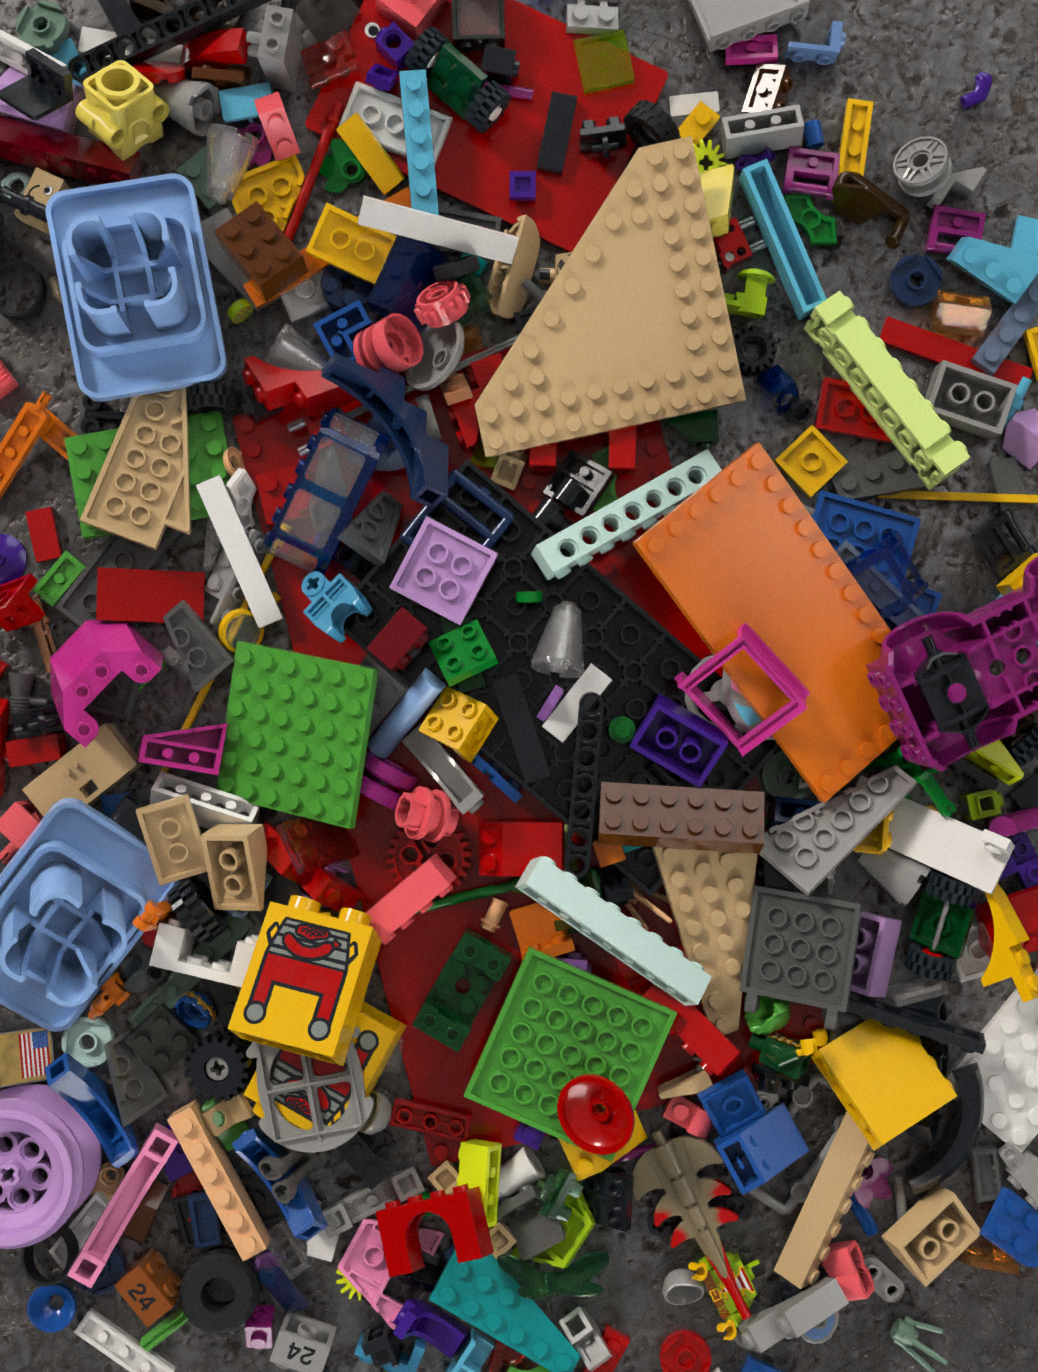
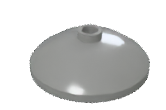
(440, 358)

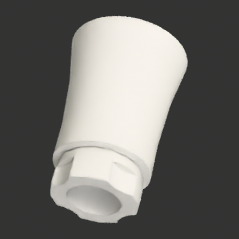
(519, 1171)

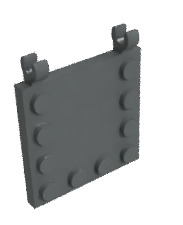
(800, 950)

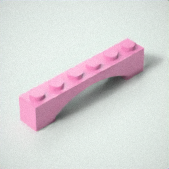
(122, 1205)

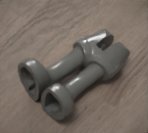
(274, 1168)

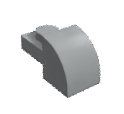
(586, 1338)

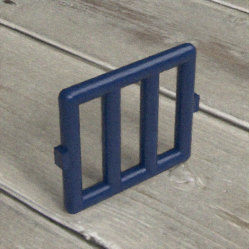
(482, 495)

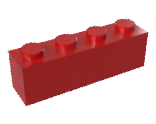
(698, 1034)

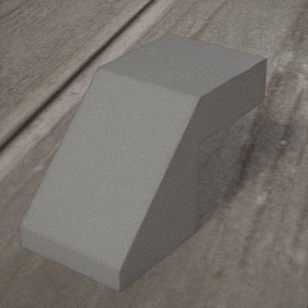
(960, 183)

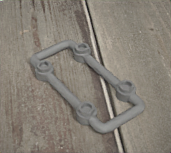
(800, 1188)

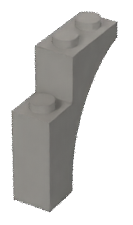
(445, 770)
(791, 1316)

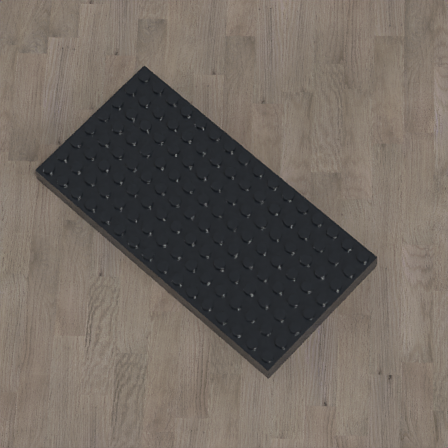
(616, 639)

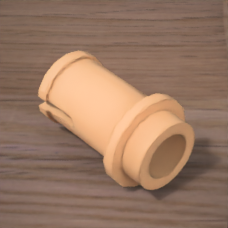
(494, 915)

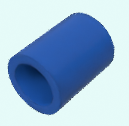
(813, 134)

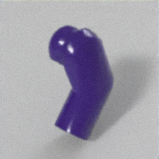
(981, 91)
(747, 160)

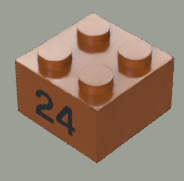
(149, 1286)

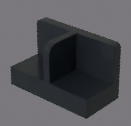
(614, 885)
(382, 1345)

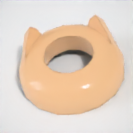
(235, 456)

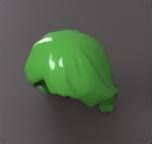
(772, 1015)

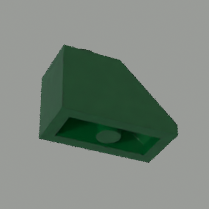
(696, 428)

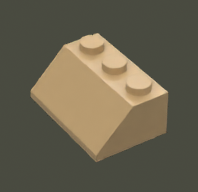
(932, 1234)

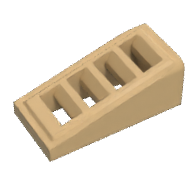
(685, 1084)

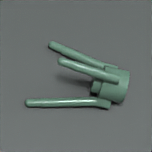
(904, 1334)

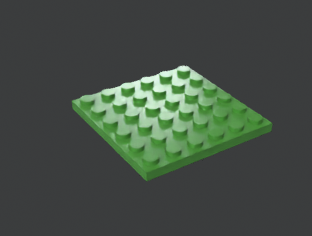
(297, 732)
(561, 1027)

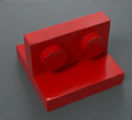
(16, 606)

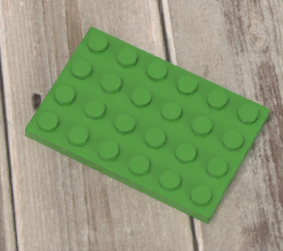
(206, 450)

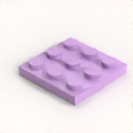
(443, 570)

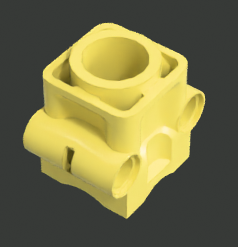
(122, 109)

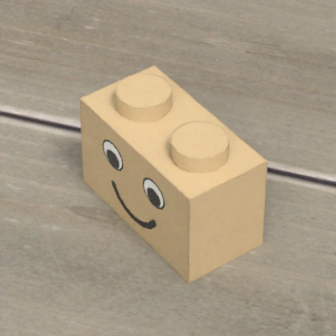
(41, 187)

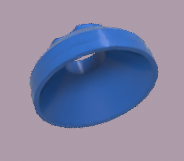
(47, 1317)

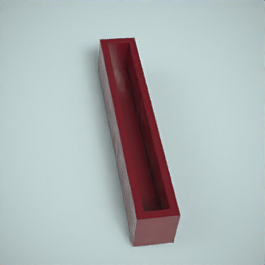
(64, 153)

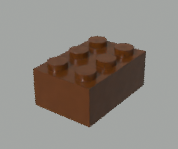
(261, 251)

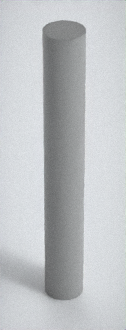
(900, 1197)

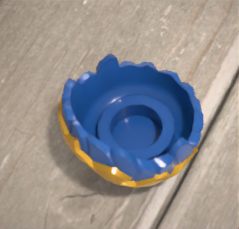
(196, 1010)

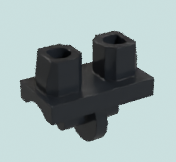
(603, 138)
(36, 722)

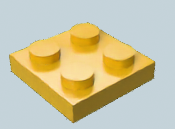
(810, 461)

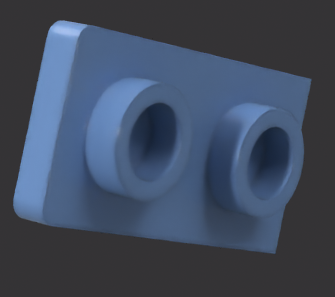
(820, 53)

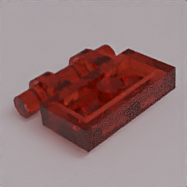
(329, 54)

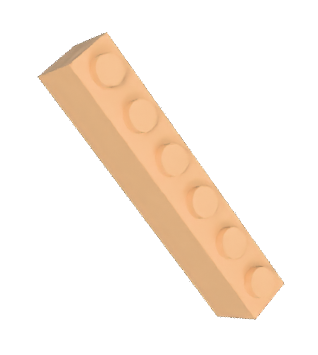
(220, 1181)

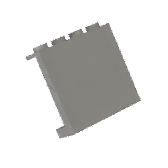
(738, 20)

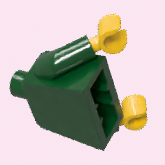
(786, 1053)

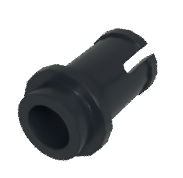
(665, 775)

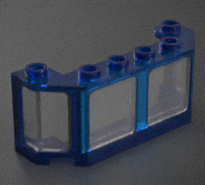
(325, 491)

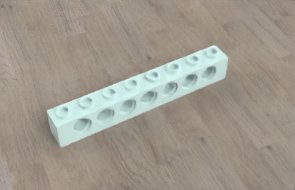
(548, 554)

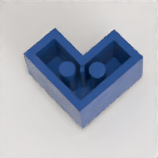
(340, 329)

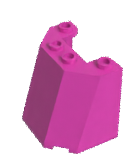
(90, 663)

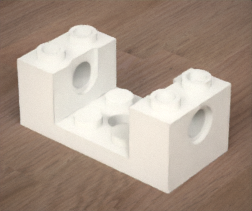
(174, 949)

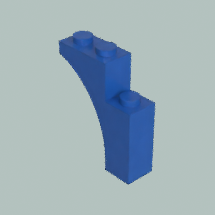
(91, 1100)
(302, 1212)

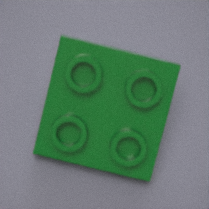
(463, 652)

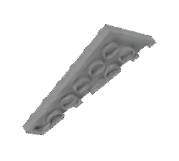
(825, 834)

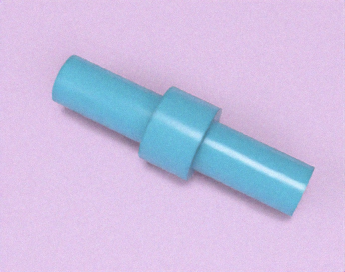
(1019, 395)

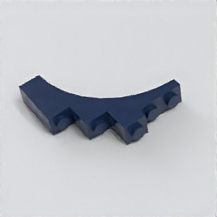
(406, 424)

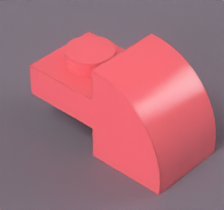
(688, 1115)

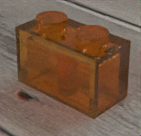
(960, 314)

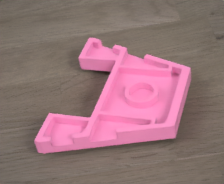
(367, 1267)

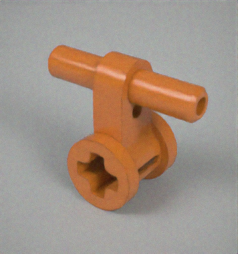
(112, 994)

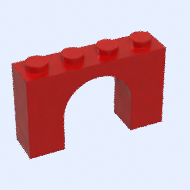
(621, 453)
(461, 1211)

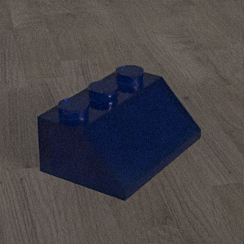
(404, 277)

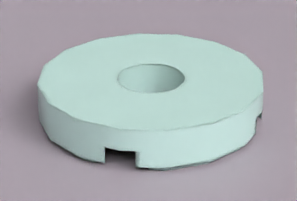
(72, 1040)

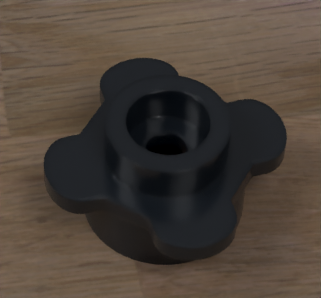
(805, 412)

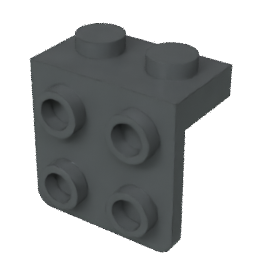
(531, 1229)

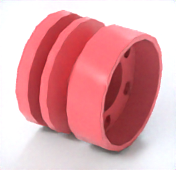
(389, 344)

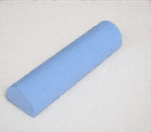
(405, 714)

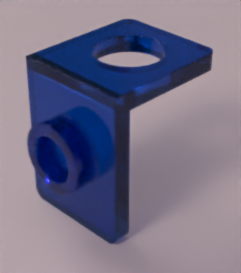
(778, 385)

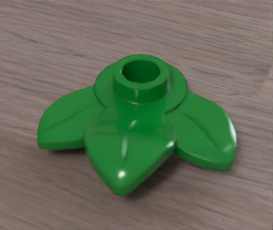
(337, 165)

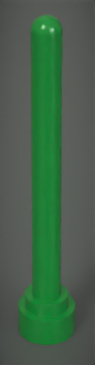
(476, 894)

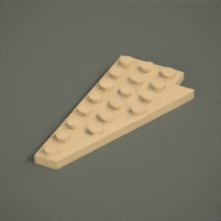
(145, 472)
(712, 911)

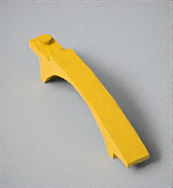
(1008, 955)

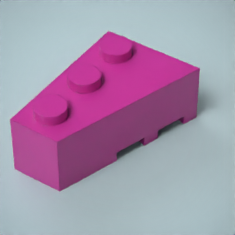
(185, 749)

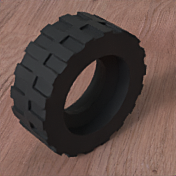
(649, 124)

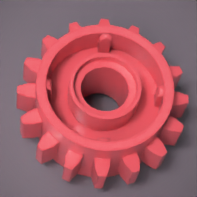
(442, 303)

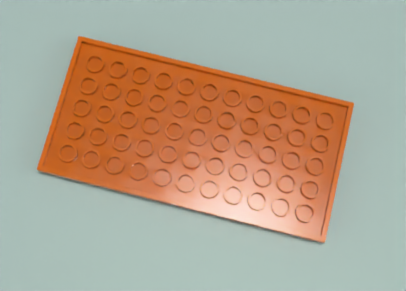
(758, 557)

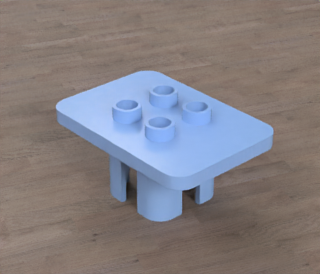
(136, 287)
(70, 912)

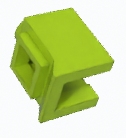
(972, 799)

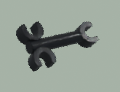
(95, 413)

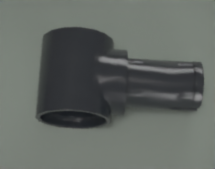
(551, 515)

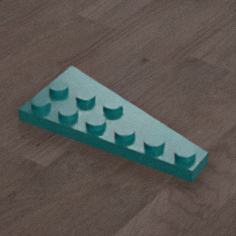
(490, 1301)

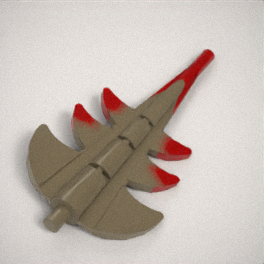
(674, 1168)

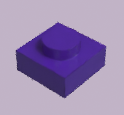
(382, 77)
(523, 185)

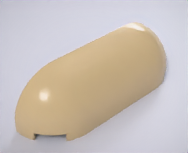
(507, 278)

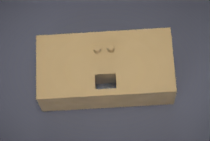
(85, 771)

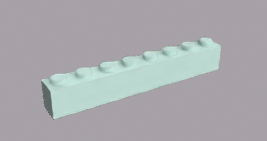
(614, 931)

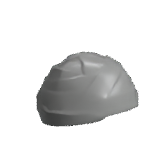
(379, 1116)
(681, 1288)

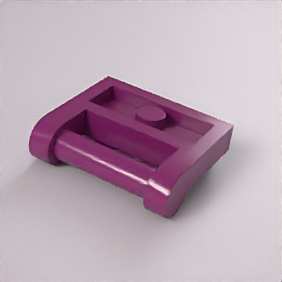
(810, 165)
(952, 223)

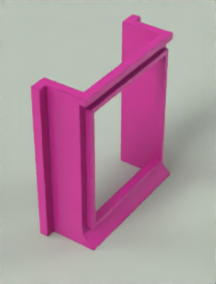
(771, 665)

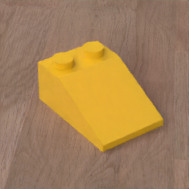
(588, 1164)

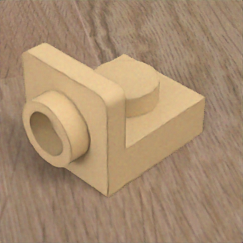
(509, 469)

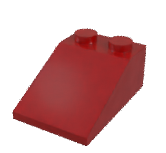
(510, 845)

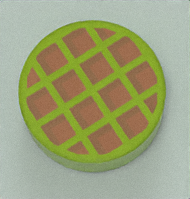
(240, 310)

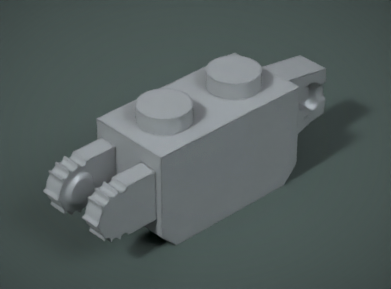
(1022, 1171)

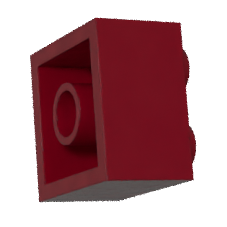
(399, 640)

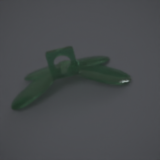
(571, 1281)

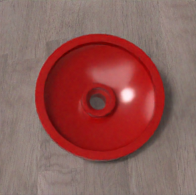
(587, 1122)

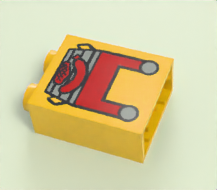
(307, 980)
(374, 1047)

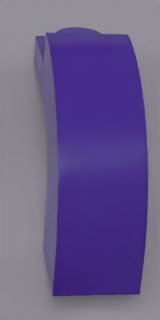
(432, 1325)

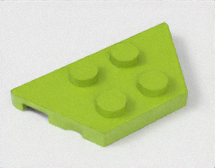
(576, 1229)

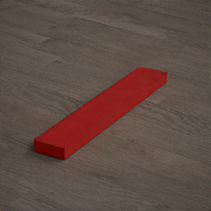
(939, 348)

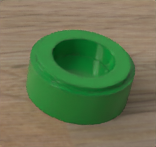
(529, 596)

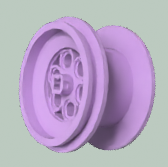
(68, 1152)

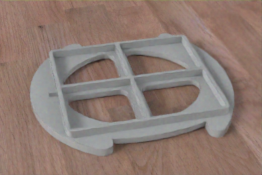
(320, 1136)

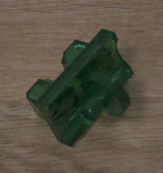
(555, 1192)

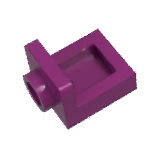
(259, 1328)

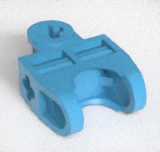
(332, 603)

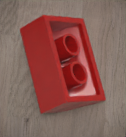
(1026, 907)

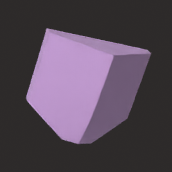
(1022, 438)

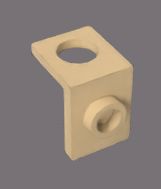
(234, 1111)

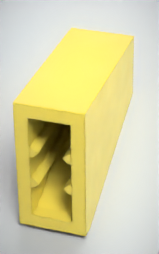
(718, 196)

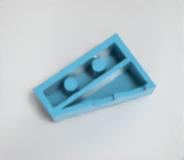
(996, 267)

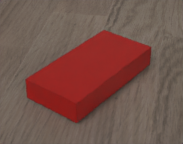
(44, 534)

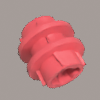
(426, 814)

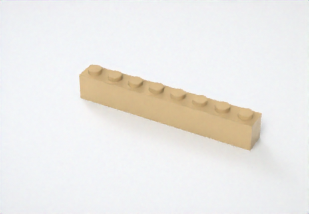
(825, 1205)

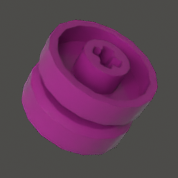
(385, 778)

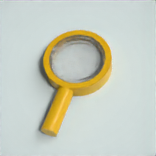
(241, 626)

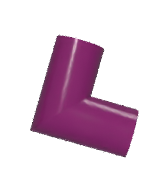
(1014, 822)

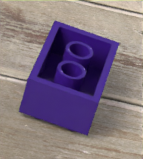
(679, 740)

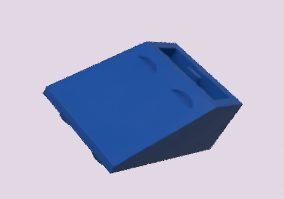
(761, 1148)

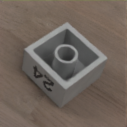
(302, 1343)

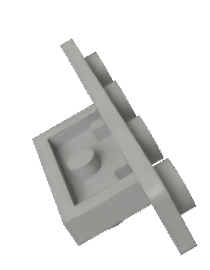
(224, 583)

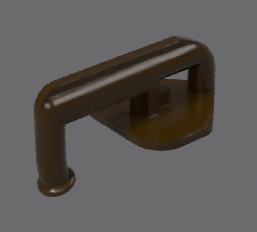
(861, 200)

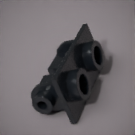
(428, 1275)

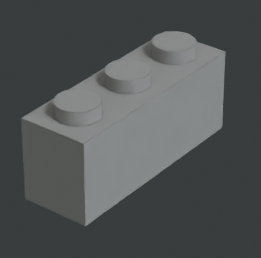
(762, 130)

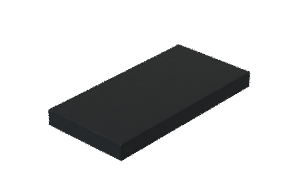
(259, 1194)

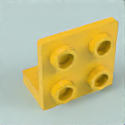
(459, 723)

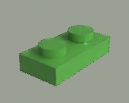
(59, 578)

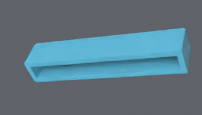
(418, 141)
(782, 238)

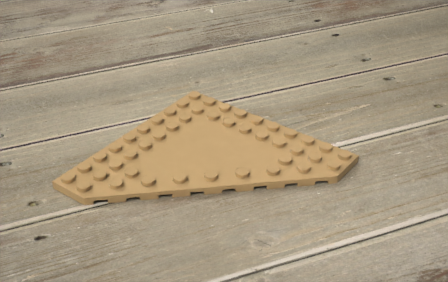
(628, 323)

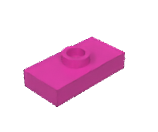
(759, 49)

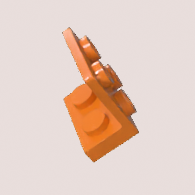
(536, 928)

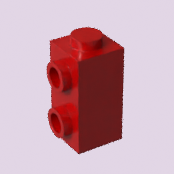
(35, 750)

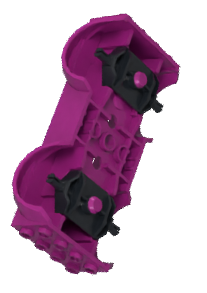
(939, 680)

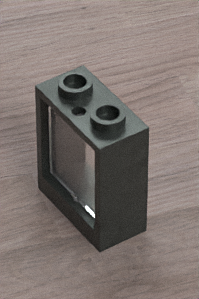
(477, 24)

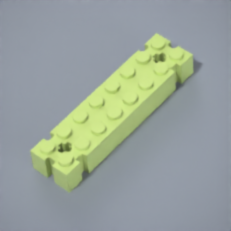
(885, 390)

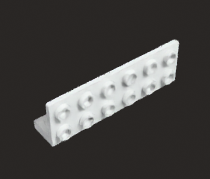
(948, 844)

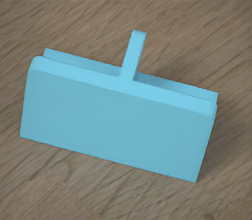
(239, 103)
(472, 1353)

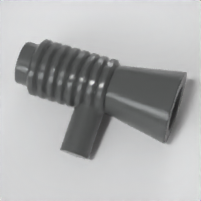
(20, 694)

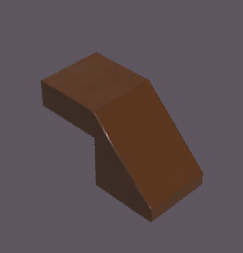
(145, 1213)

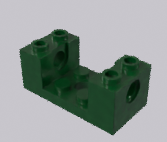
(446, 1011)

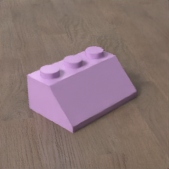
(60, 119)
(875, 954)

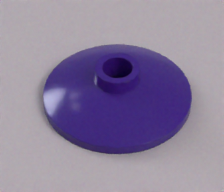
(13, 558)

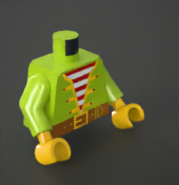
(743, 1275)

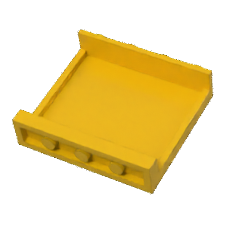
(883, 1079)

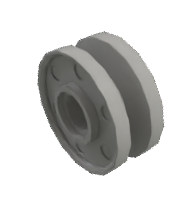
(922, 166)

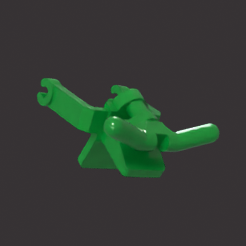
(923, 777)

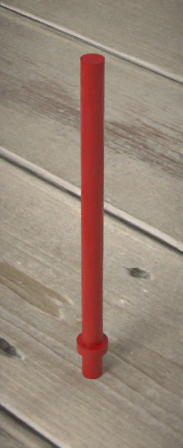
(332, 122)

